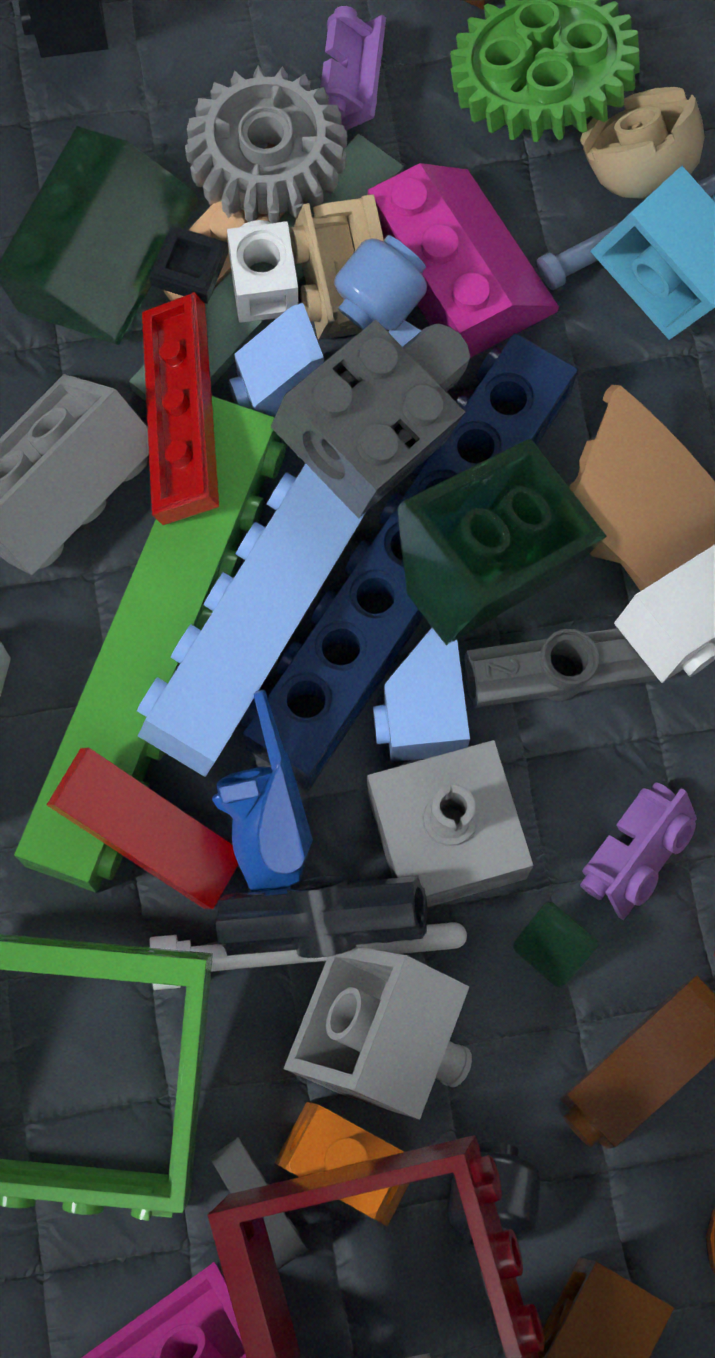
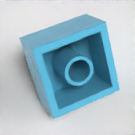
(666, 253)

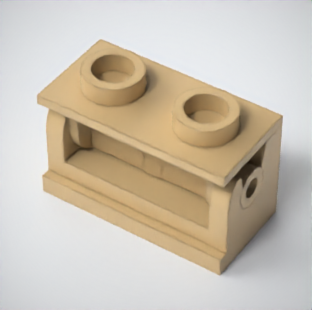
(323, 248)

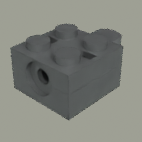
(369, 404)

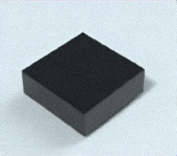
(189, 263)

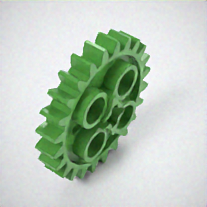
(545, 65)

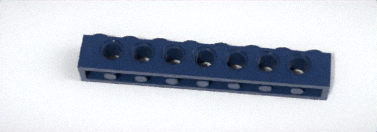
(517, 375)

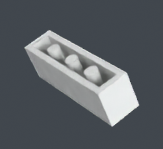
(675, 619)

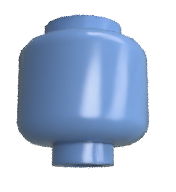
(380, 283)

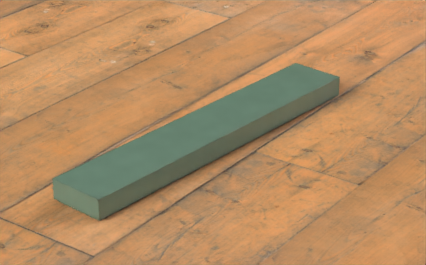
(364, 169)

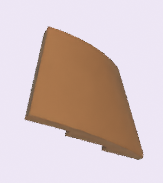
(644, 492)

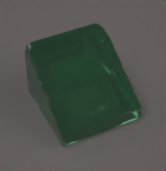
(554, 944)

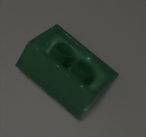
(93, 236)
(491, 539)

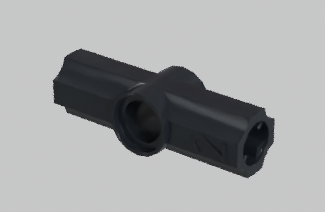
(322, 916)

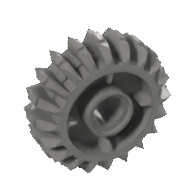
(260, 112)

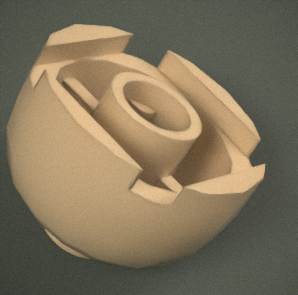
(645, 142)

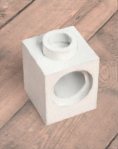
(262, 293)

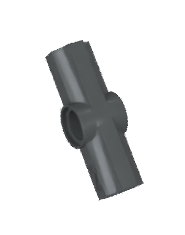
(526, 671)

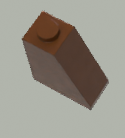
(644, 1067)

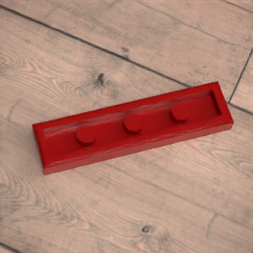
(179, 410)

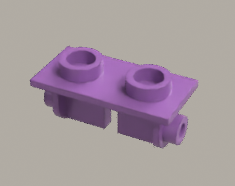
(355, 77)
(629, 873)

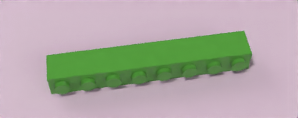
(158, 606)

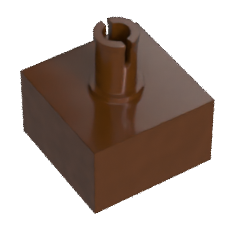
(603, 1317)

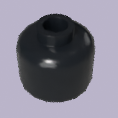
(519, 1193)

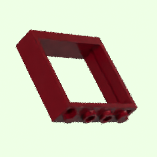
(254, 1276)

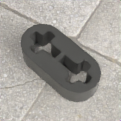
(242, 1173)

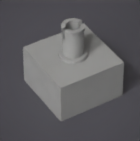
(450, 823)
(381, 1031)

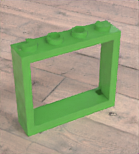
(90, 1188)

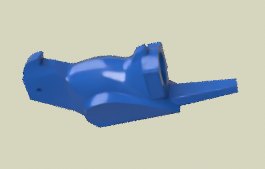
(267, 814)

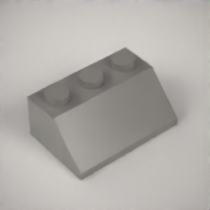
(63, 467)

